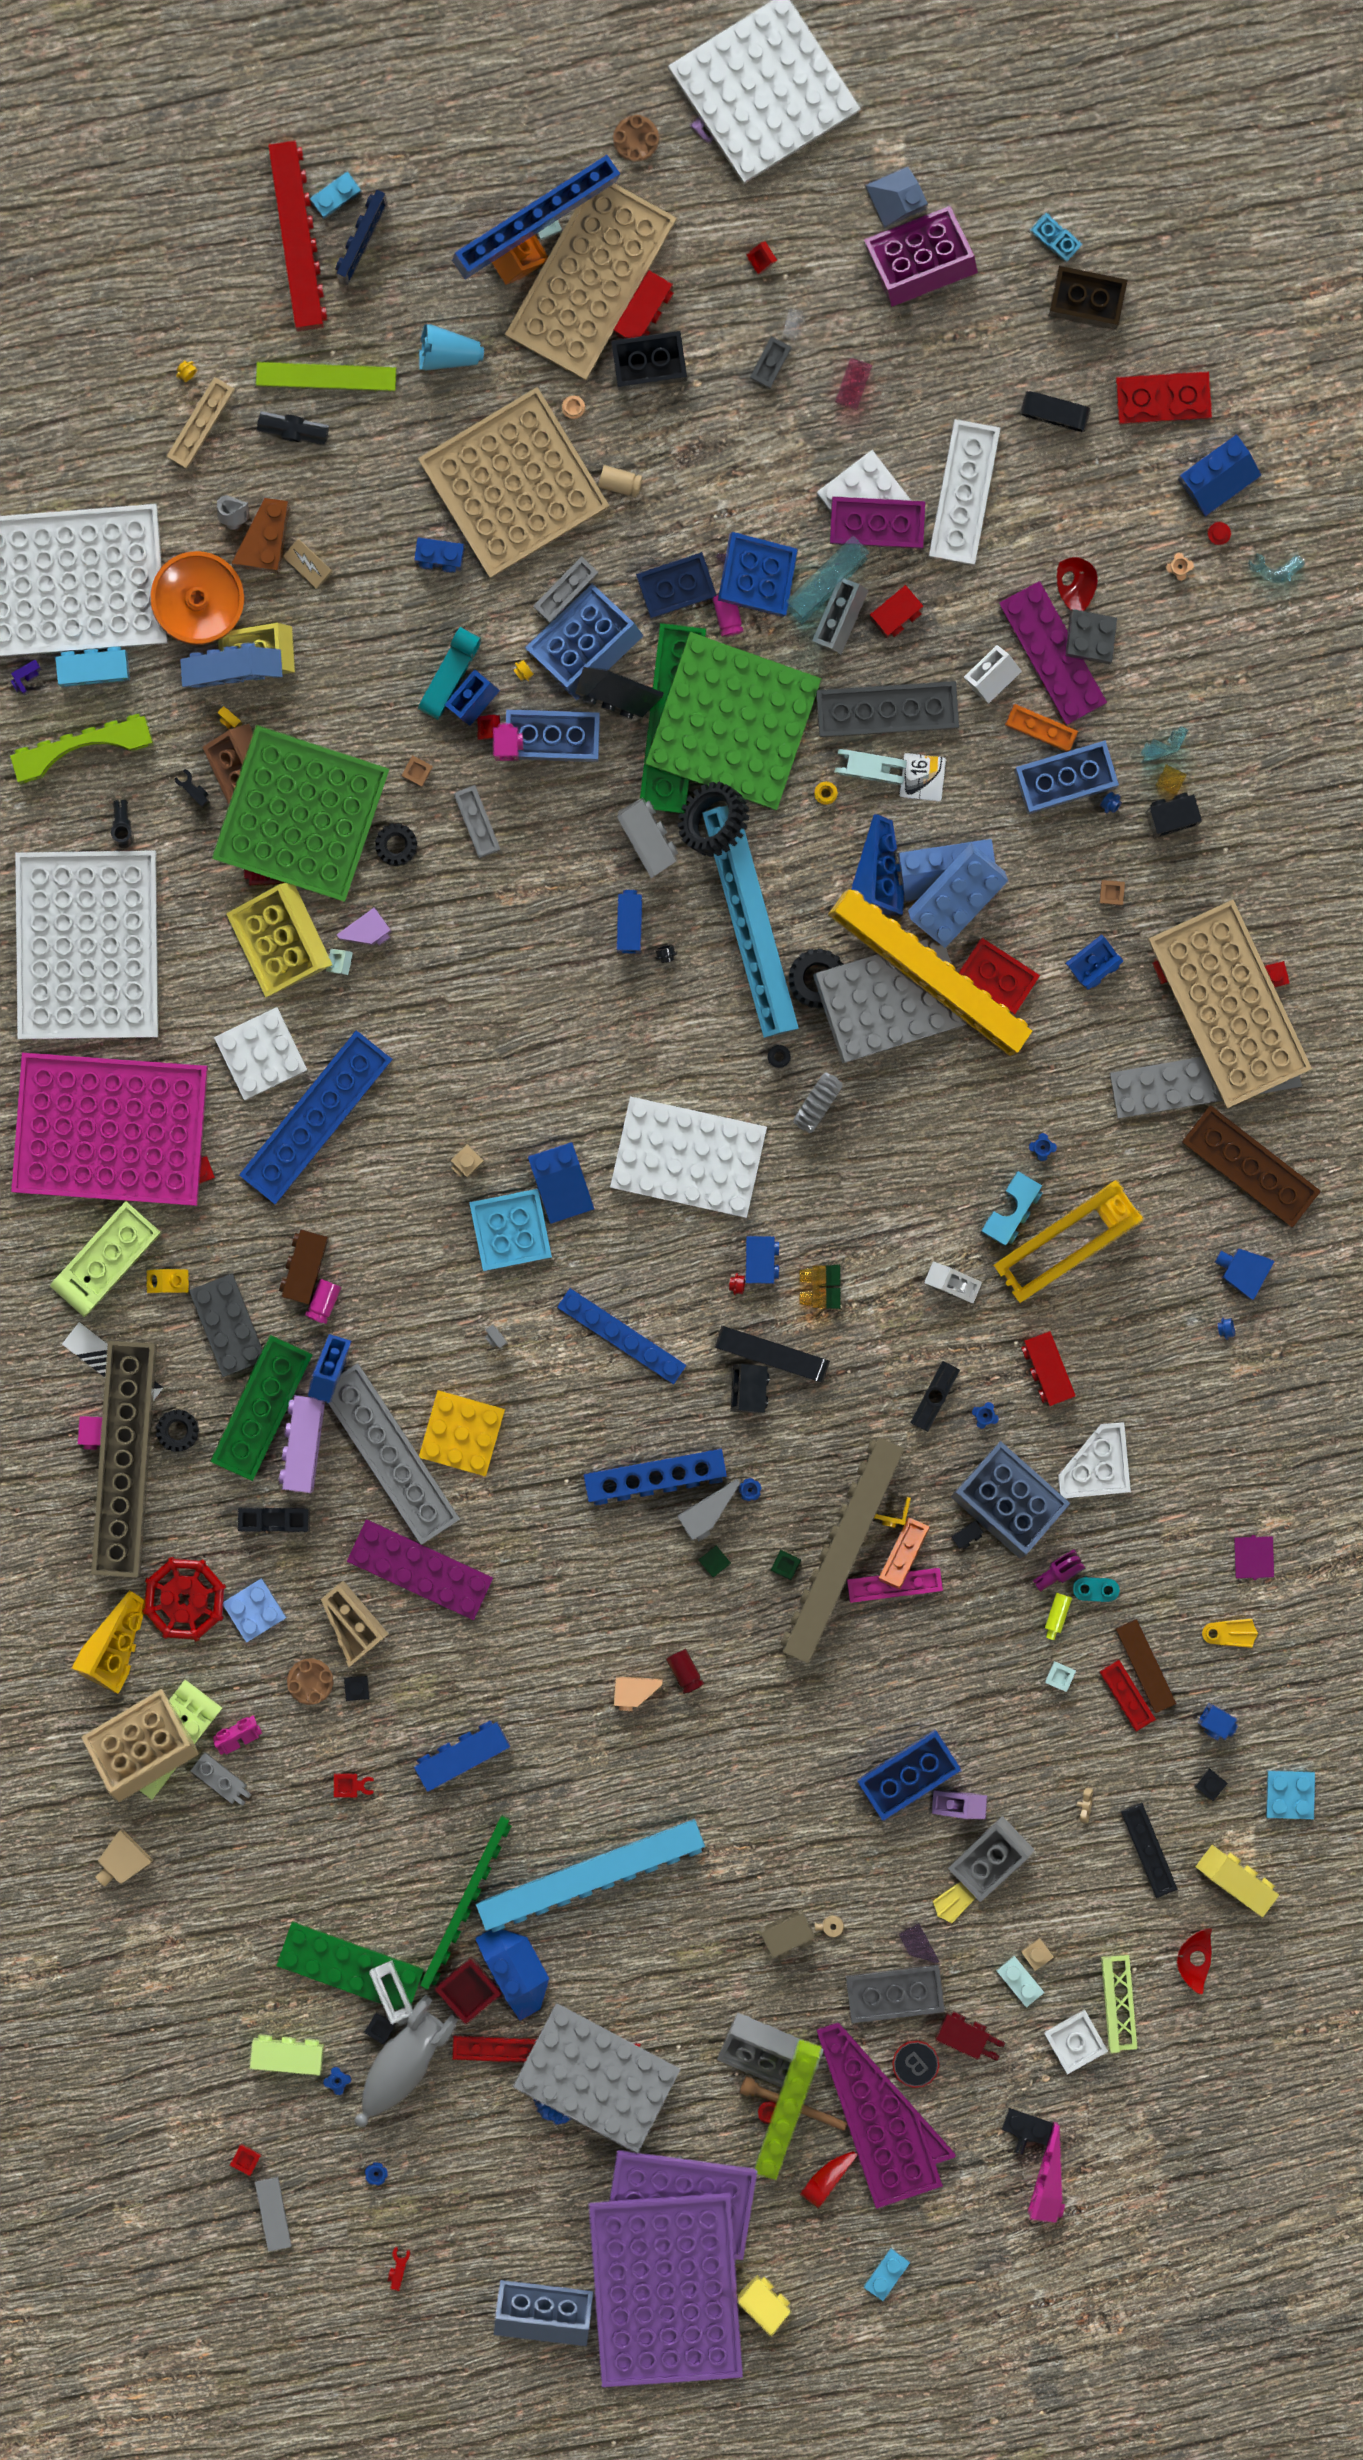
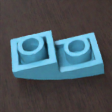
(1055, 237)

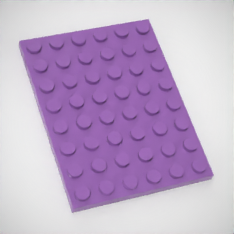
(665, 2290)

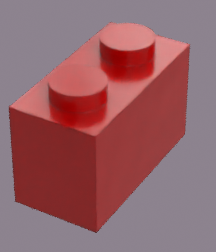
(896, 612)

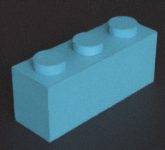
(92, 667)

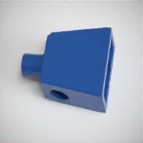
(1244, 1271)

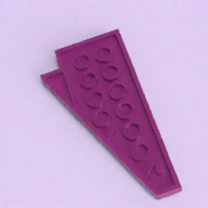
(889, 2134)

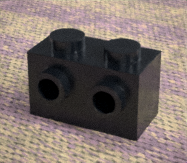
(749, 1389)

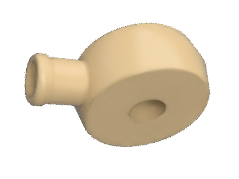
(825, 1926)

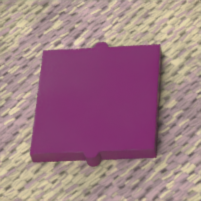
(1254, 1557)

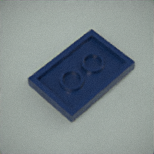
(676, 585)

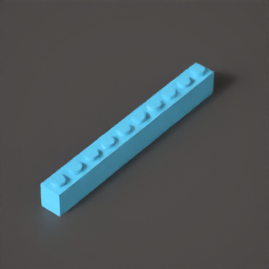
(753, 931)
(589, 1875)

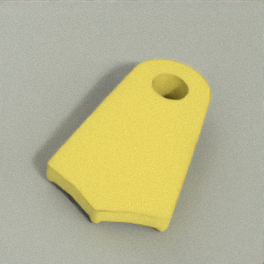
(953, 1902)

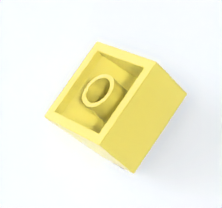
(764, 2303)

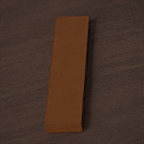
(1145, 1666)

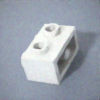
(992, 676)

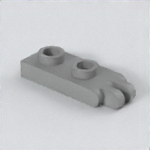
(220, 1779)

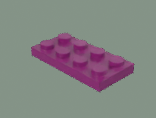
(878, 522)

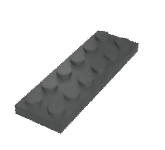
(887, 709)

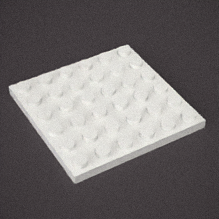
(764, 88)

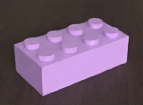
(303, 1444)

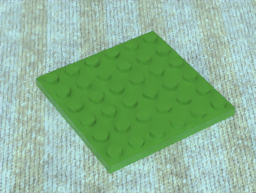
(733, 720)
(300, 813)

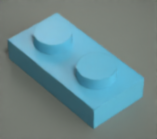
(335, 195)
(886, 2274)

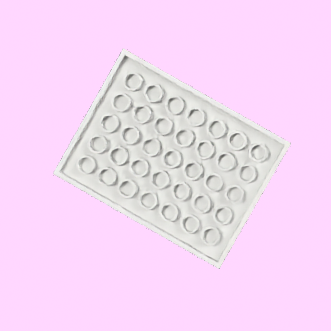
(78, 580)
(86, 945)

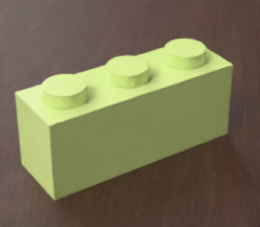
(287, 2055)

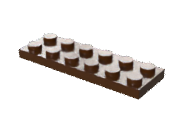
(1251, 1166)

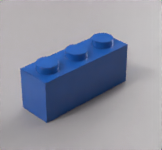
(329, 1368)

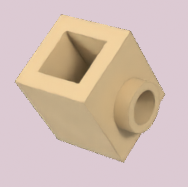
(466, 1162)

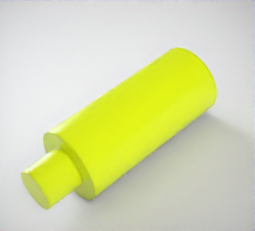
(1057, 1615)

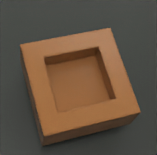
(417, 771)
(1112, 892)

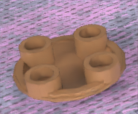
(636, 138)
(310, 1681)

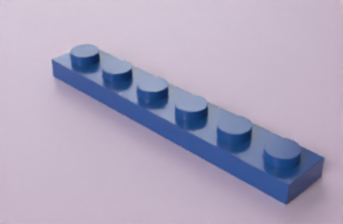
(621, 1336)

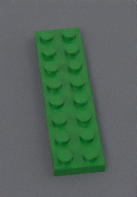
(661, 788)

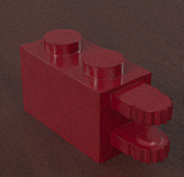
(966, 2036)

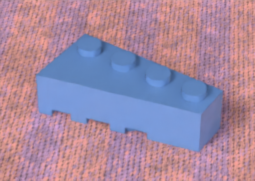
(230, 666)

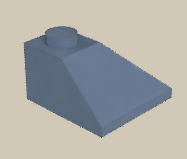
(897, 197)

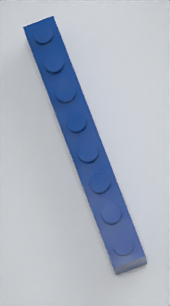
(535, 217)

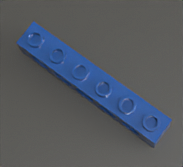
(595, 1480)

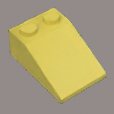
(265, 636)

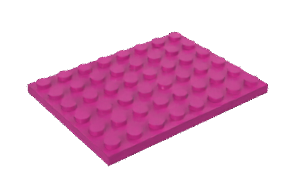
(109, 1129)

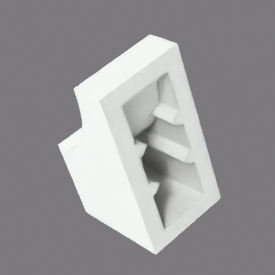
(953, 1282)

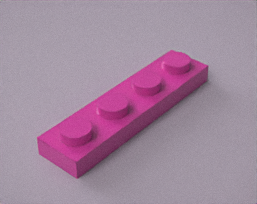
(915, 1583)

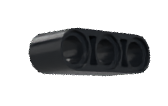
(1055, 411)

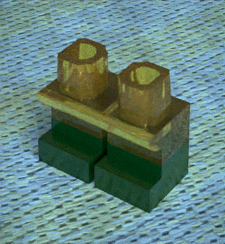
(821, 1297)

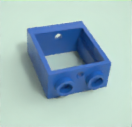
(629, 922)

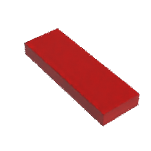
(1127, 1695)

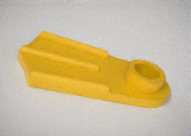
(1232, 1633)

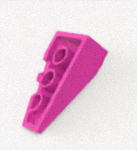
(1047, 2193)

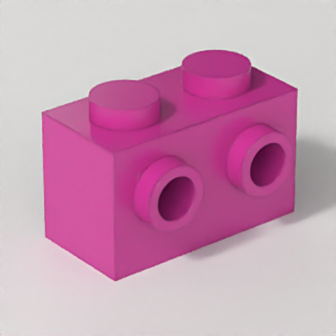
(507, 743)

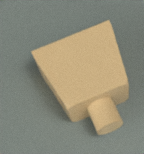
(122, 1859)

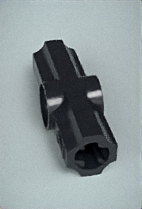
(293, 428)
(942, 1382)

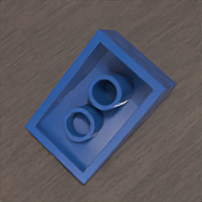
(561, 1182)

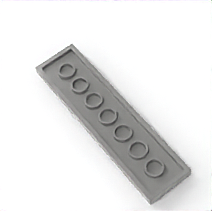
(1170, 1087)
(391, 1455)

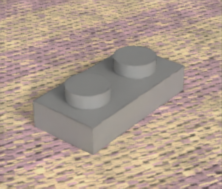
(494, 1337)

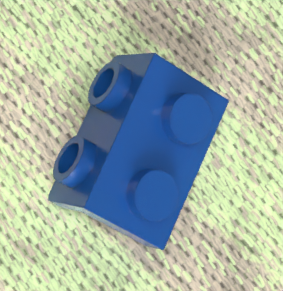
(1094, 962)

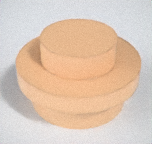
(573, 407)

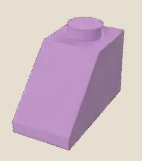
(366, 930)
(959, 1804)

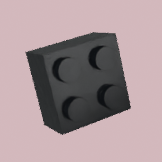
(1173, 815)

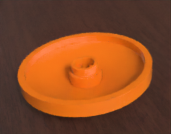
(197, 598)

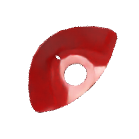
(1084, 585)
(1191, 1974)

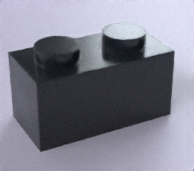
(967, 1534)

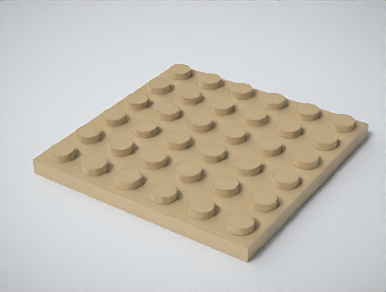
(513, 482)

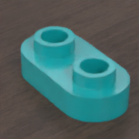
(1096, 1589)

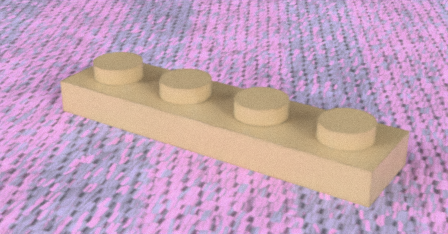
(200, 423)

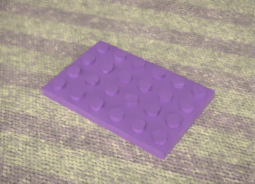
(655, 2176)

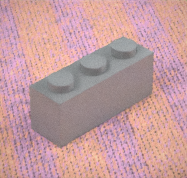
(840, 616)

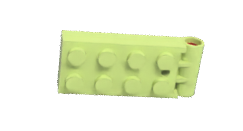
(105, 1259)
(200, 1714)

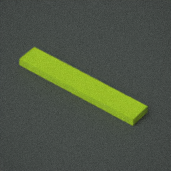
(326, 376)

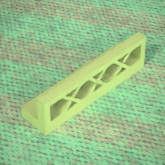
(1110, 2003)

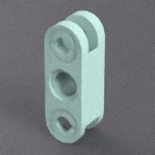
(871, 767)

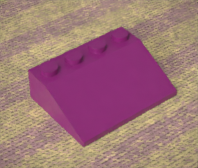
(921, 256)

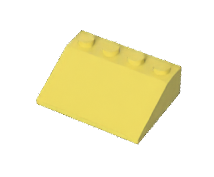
(279, 938)

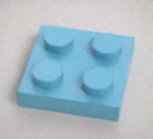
(1290, 1794)

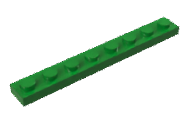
(462, 1911)

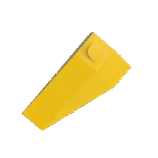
(108, 1650)

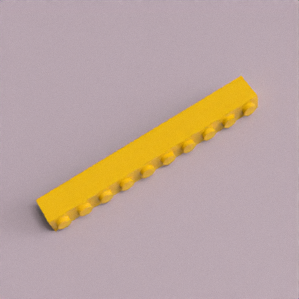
(930, 972)

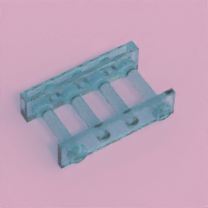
(822, 583)

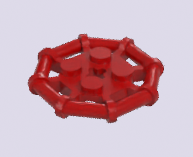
(181, 1612)

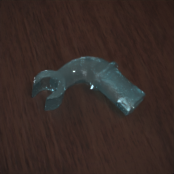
(1279, 575)

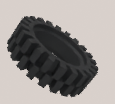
(731, 828)

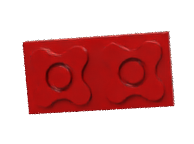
(1163, 398)

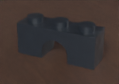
(273, 1519)

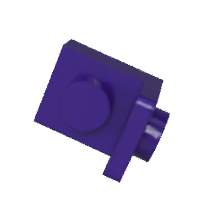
(27, 672)

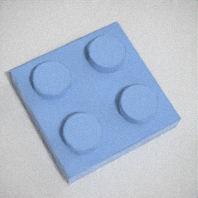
(254, 1610)

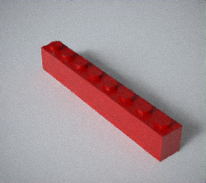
(296, 235)

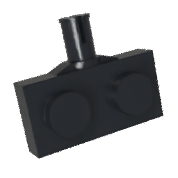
(1026, 2128)

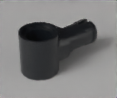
(120, 824)

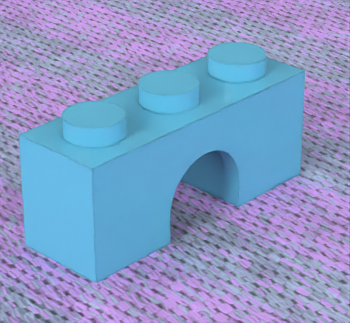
(1004, 1227)

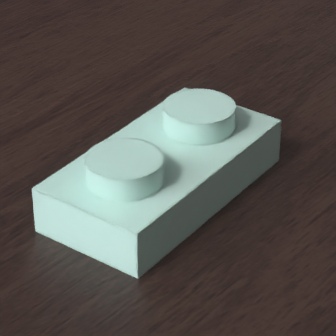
(1020, 1981)

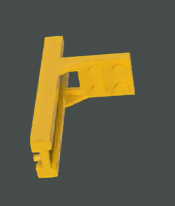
(1114, 1210)

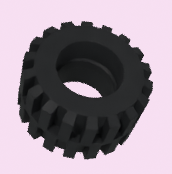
(798, 969)

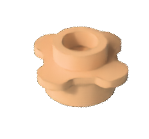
(1173, 568)

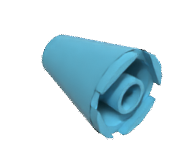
(447, 349)

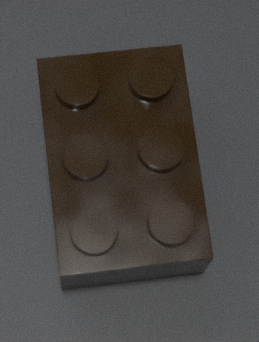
(1087, 297)

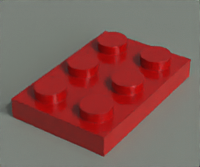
(999, 975)

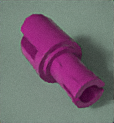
(1060, 1570)

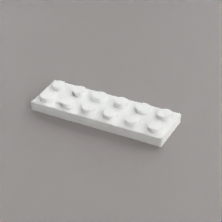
(964, 492)

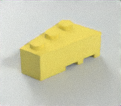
(1238, 1880)

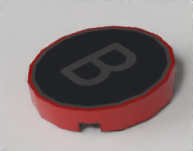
(915, 2063)

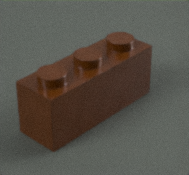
(303, 1266)

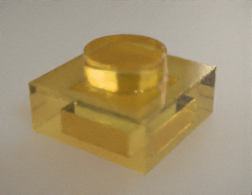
(1171, 780)

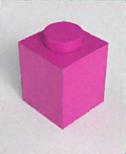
(90, 1432)

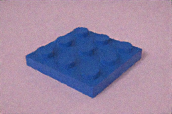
(757, 574)

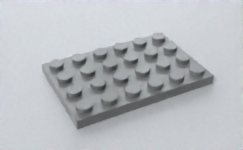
(879, 1007)
(596, 2078)

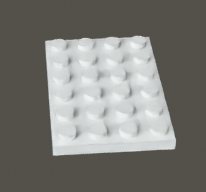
(688, 1157)

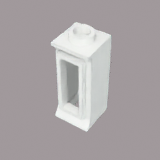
(400, 2016)

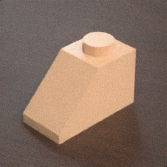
(633, 1691)

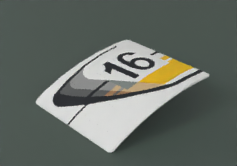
(923, 777)

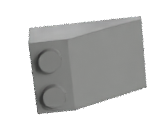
(704, 1514)
(991, 1859)

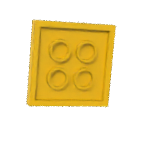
(461, 1433)

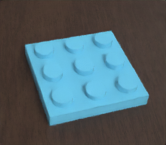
(510, 1229)

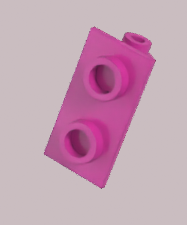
(227, 1739)

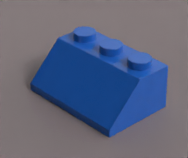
(1220, 475)

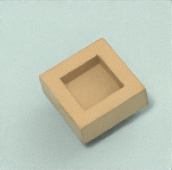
(1037, 1954)

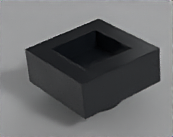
(356, 1688)
(1211, 1784)
(379, 2028)

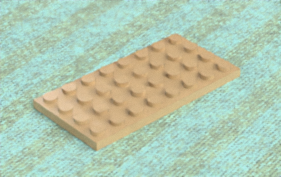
(590, 279)
(1229, 1003)

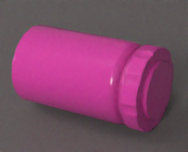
(728, 618)
(323, 1301)

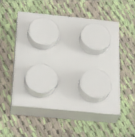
(1075, 2041)

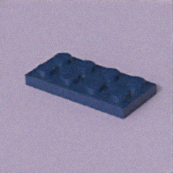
(357, 244)

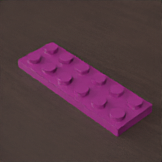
(1044, 642)
(420, 1569)

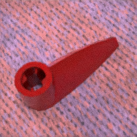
(826, 2179)

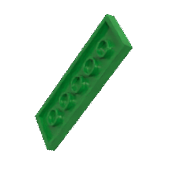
(261, 1407)
(344, 1964)

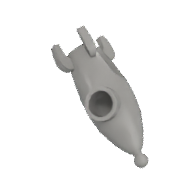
(404, 2061)

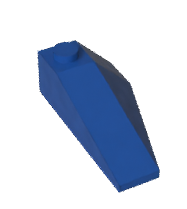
(877, 869)

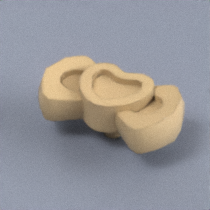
(1086, 1805)

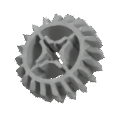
(818, 1102)

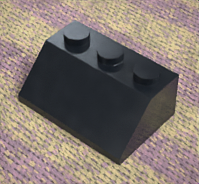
(649, 360)
(616, 692)

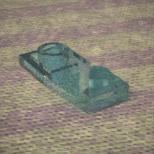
(1158, 750)

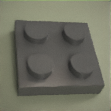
(1091, 636)

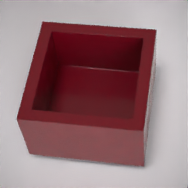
(468, 1990)

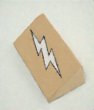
(307, 563)

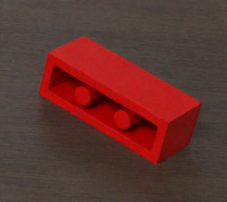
(644, 307)
(1048, 1369)

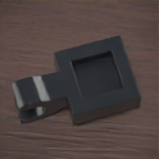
(196, 793)

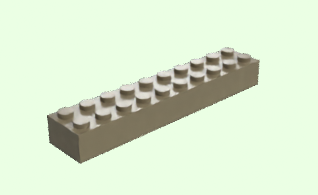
(124, 1459)
(843, 1549)

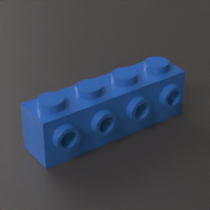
(461, 1756)

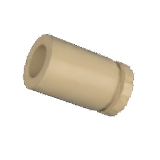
(620, 481)

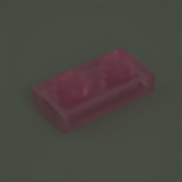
(853, 383)

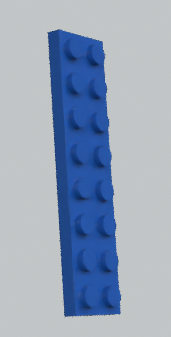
(315, 1117)

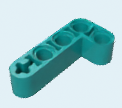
(450, 673)

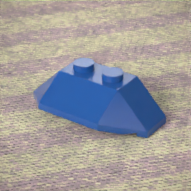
(515, 1970)

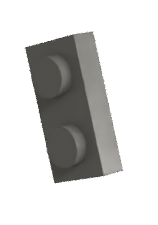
(770, 362)

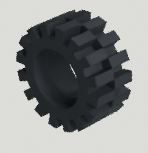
(410, 844)
(163, 1430)

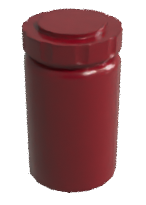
(685, 1671)

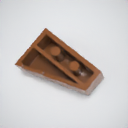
(265, 538)

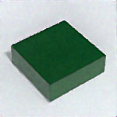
(714, 1561)
(785, 1564)

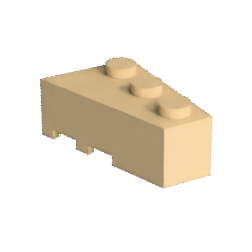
(352, 1622)

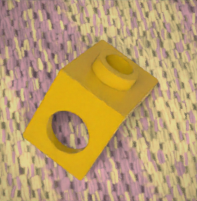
(168, 1281)
(890, 1521)

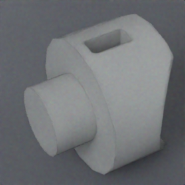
(232, 512)

